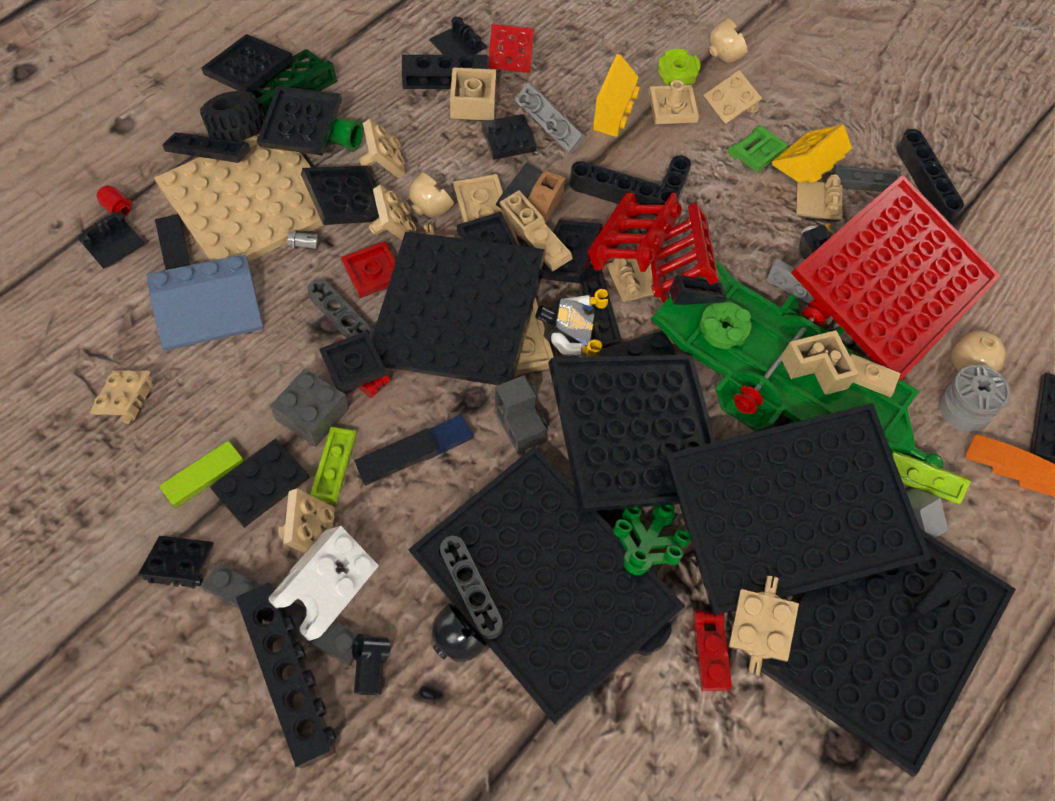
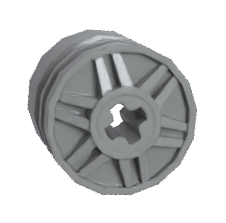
(974, 398)

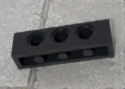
(436, 70)

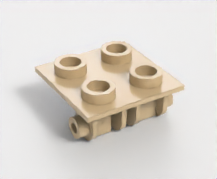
(733, 97)
(820, 199)
(629, 280)
(123, 394)

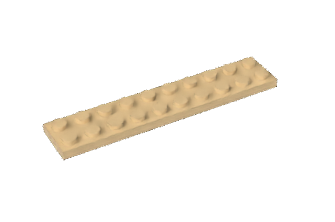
(478, 199)

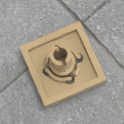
(673, 99)
(382, 149)
(393, 214)
(303, 526)

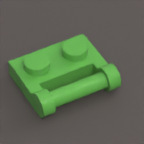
(760, 154)

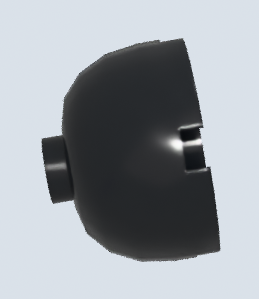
(455, 636)

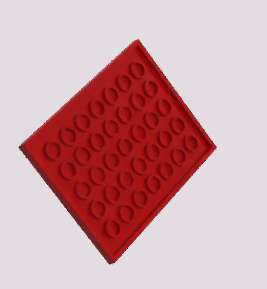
(896, 277)

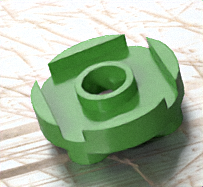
(726, 312)

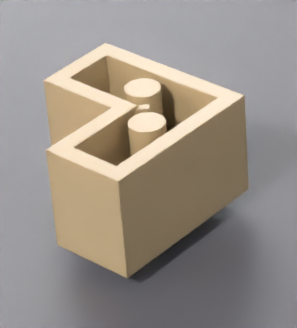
(824, 357)

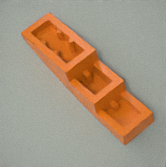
(1009, 461)

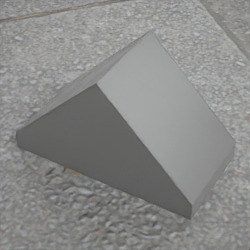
(928, 512)

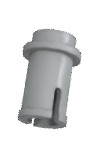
(302, 240)

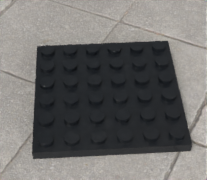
(457, 307)
(623, 421)

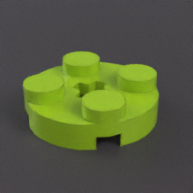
(688, 69)

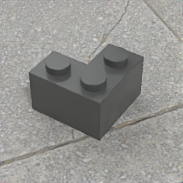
(518, 414)

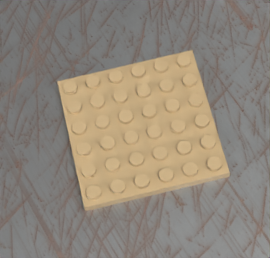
(241, 204)

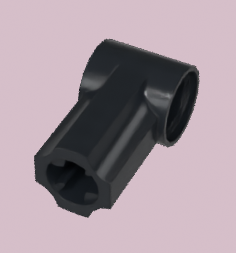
(370, 655)

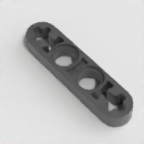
(337, 316)
(469, 587)

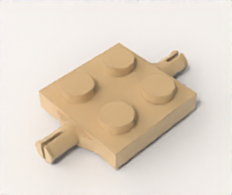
(763, 625)

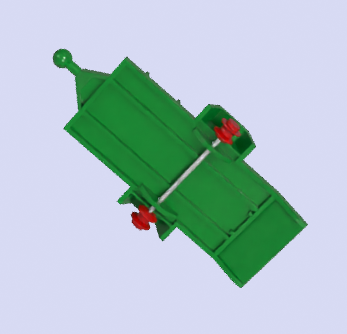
(759, 366)

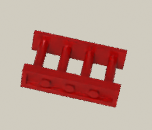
(625, 218)
(702, 252)

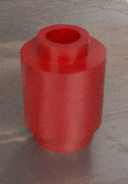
(113, 200)

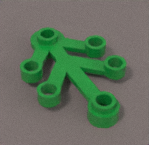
(637, 560)

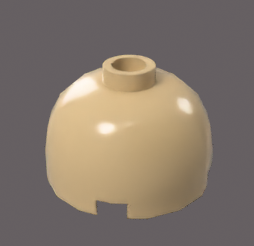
(726, 42)
(428, 197)
(979, 349)

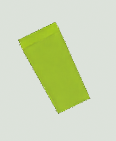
(333, 465)
(201, 474)
(931, 478)

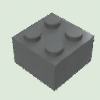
(309, 407)

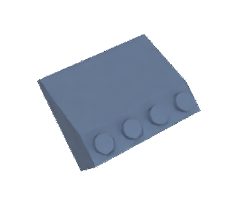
(204, 302)

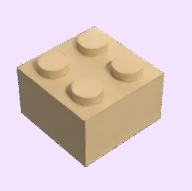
(473, 94)

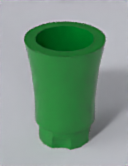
(347, 133)

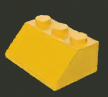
(616, 98)
(814, 153)

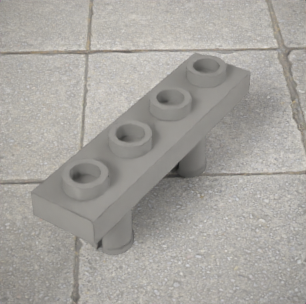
(550, 118)
(781, 276)

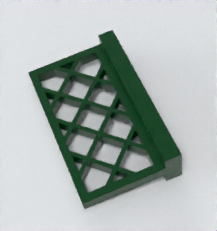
(315, 77)

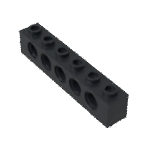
(303, 750)

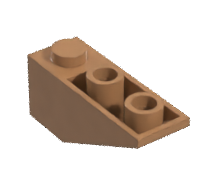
(546, 195)

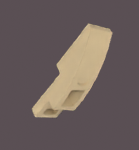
(534, 231)

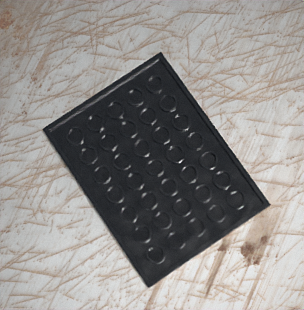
(797, 505)
(554, 580)
(878, 670)

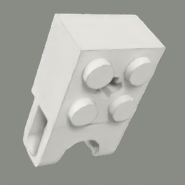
(325, 580)

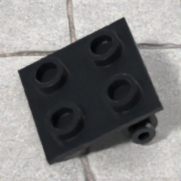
(458, 39)
(110, 240)
(176, 561)

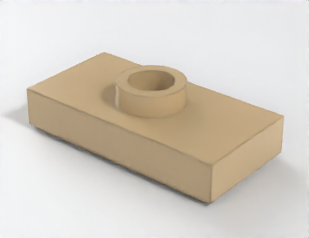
(875, 376)

